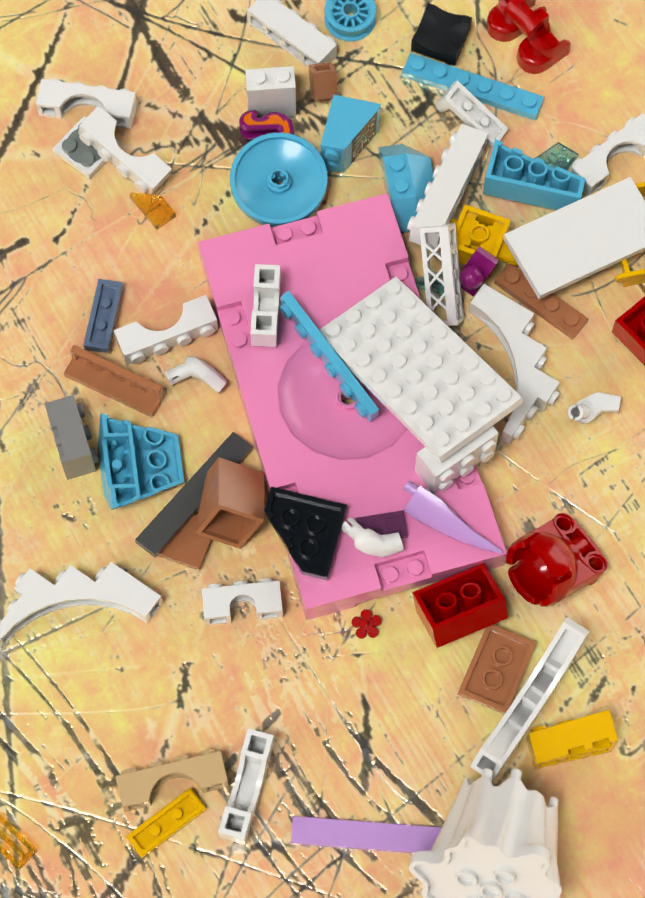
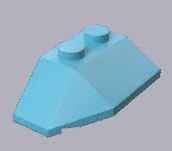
(405, 179)

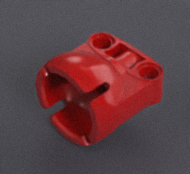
(554, 561)

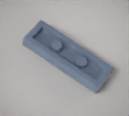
(103, 316)

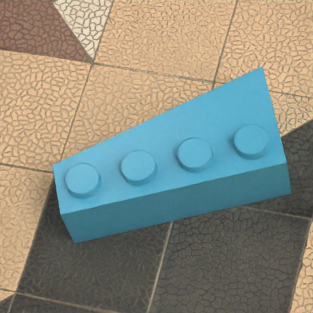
(530, 180)

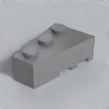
(71, 437)

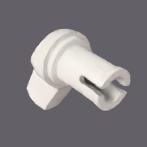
(200, 370)
(593, 405)
(371, 542)

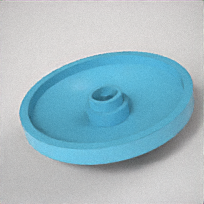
(276, 160)

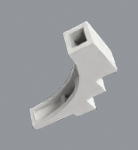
(512, 326)
(73, 589)
(531, 698)

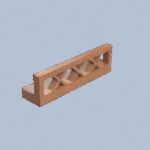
(114, 381)

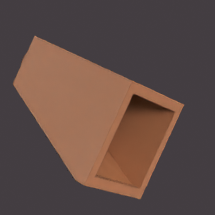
(231, 503)

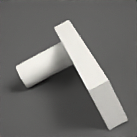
(471, 112)

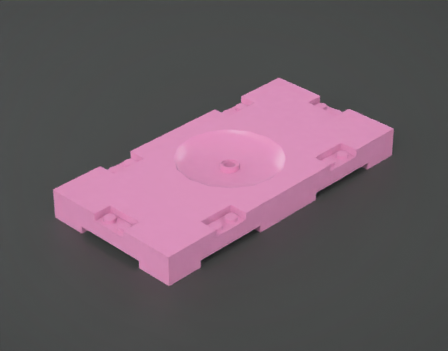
(297, 411)

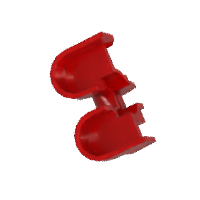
(540, 47)

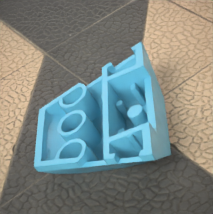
(136, 461)

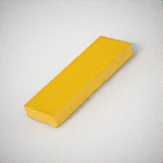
(166, 823)

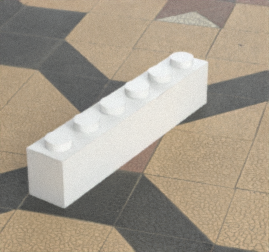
(449, 183)

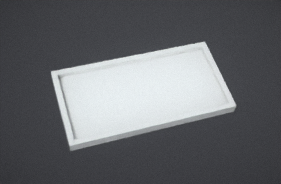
(580, 238)

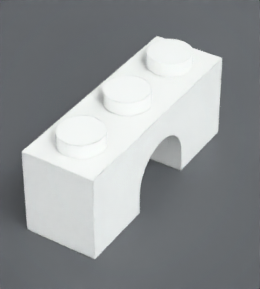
(266, 305)
(220, 599)

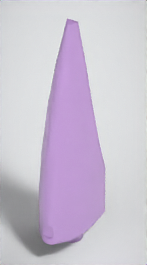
(436, 514)

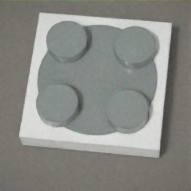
(78, 154)

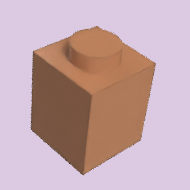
(323, 81)

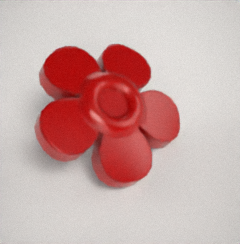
(366, 624)

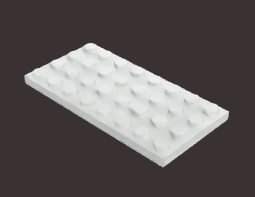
(420, 369)

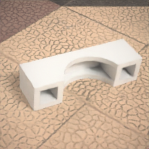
(59, 97)
(594, 167)
(146, 171)
(138, 342)
(247, 786)

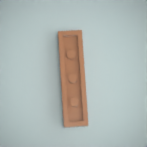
(549, 308)

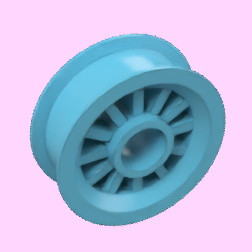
(350, 27)

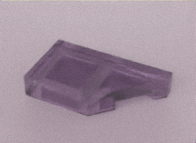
(385, 523)

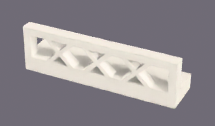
(450, 271)

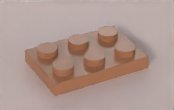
(497, 668)

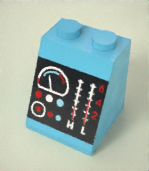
(348, 131)

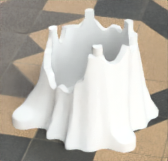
(493, 844)

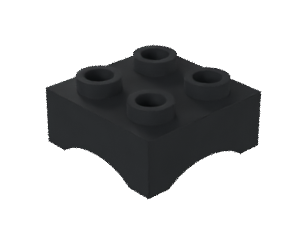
(441, 34)

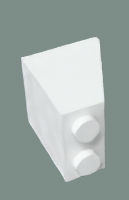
(271, 90)

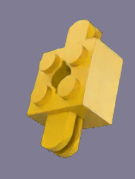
(482, 230)

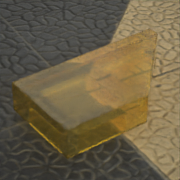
(153, 208)

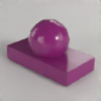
(477, 270)

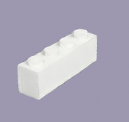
(291, 32)

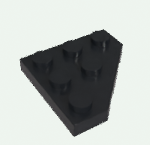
(306, 528)

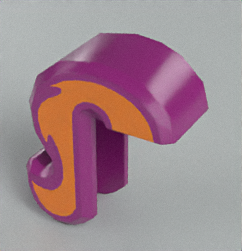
(273, 122)

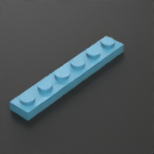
(484, 89)
(334, 365)

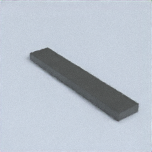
(188, 499)

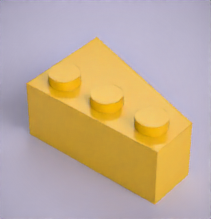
(572, 740)

